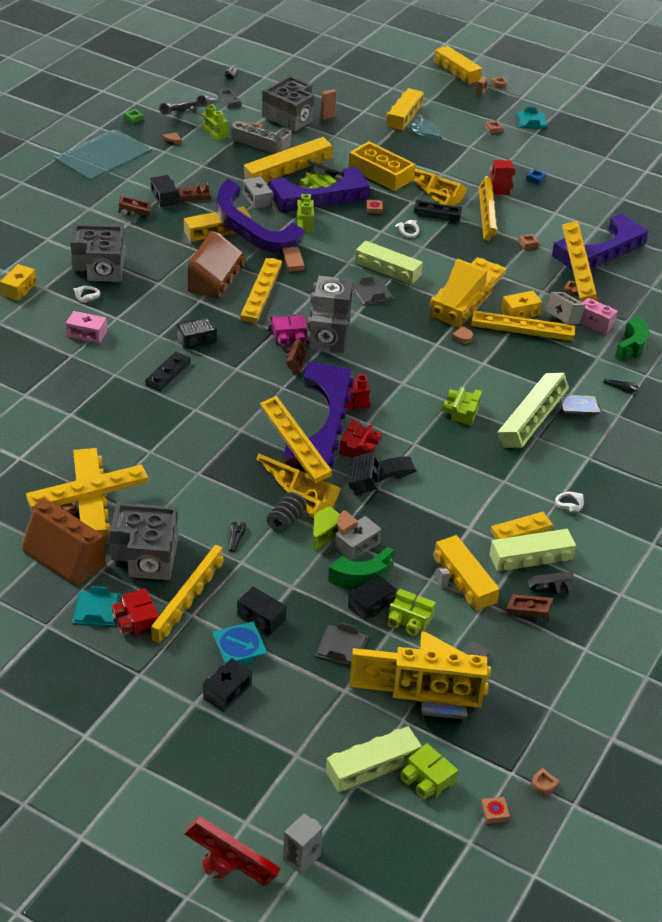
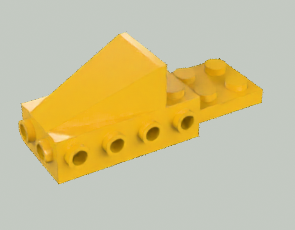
(465, 290)
(423, 674)

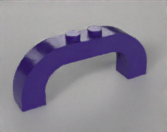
(250, 230)

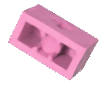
(598, 316)
(86, 327)

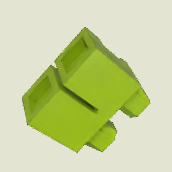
(215, 124)
(317, 181)
(305, 213)
(462, 405)
(411, 612)
(430, 772)

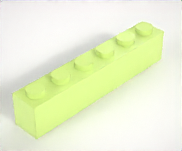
(533, 410)

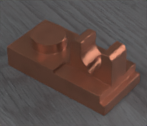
(195, 193)
(134, 205)
(296, 357)
(530, 606)

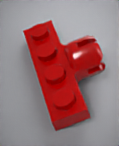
(229, 854)

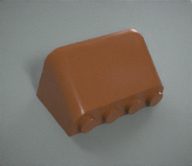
(214, 266)
(63, 543)

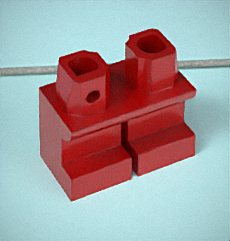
(359, 394)
(358, 440)
(137, 609)

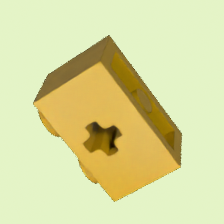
(18, 282)
(522, 305)

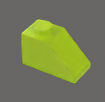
(325, 527)

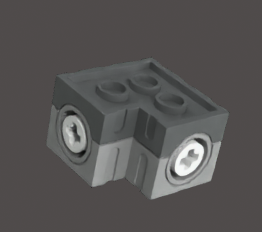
(289, 103)
(98, 251)
(330, 314)
(145, 539)

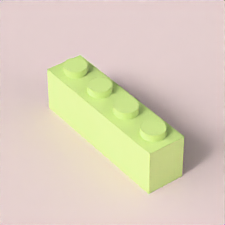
(388, 262)
(532, 550)
(371, 759)

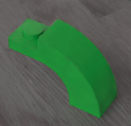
(637, 334)
(354, 574)

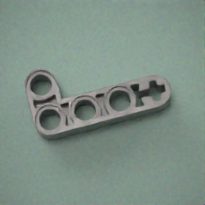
(261, 138)

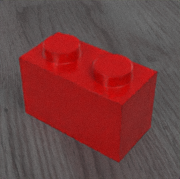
(502, 176)

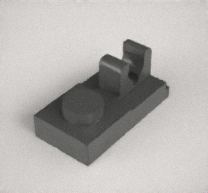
(542, 582)

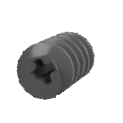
(286, 512)

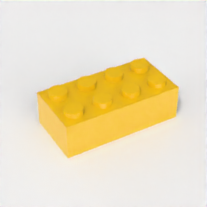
(382, 166)

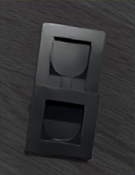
(398, 466)

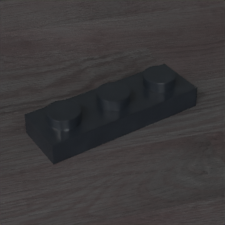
(437, 210)
(168, 371)

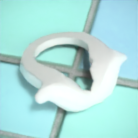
(400, 226)
(78, 291)
(570, 506)

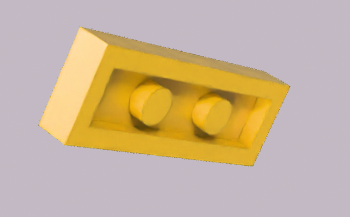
(522, 526)

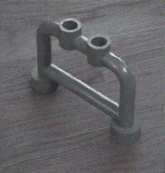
(202, 101)

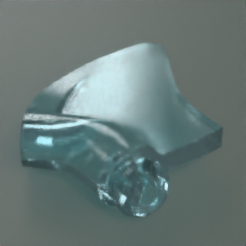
(425, 128)

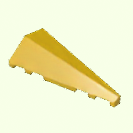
(440, 189)
(292, 480)

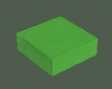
(133, 116)

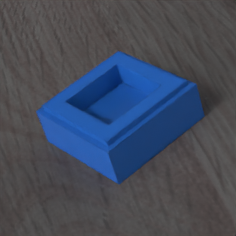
(536, 176)

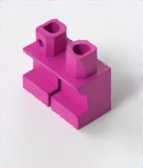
(289, 330)

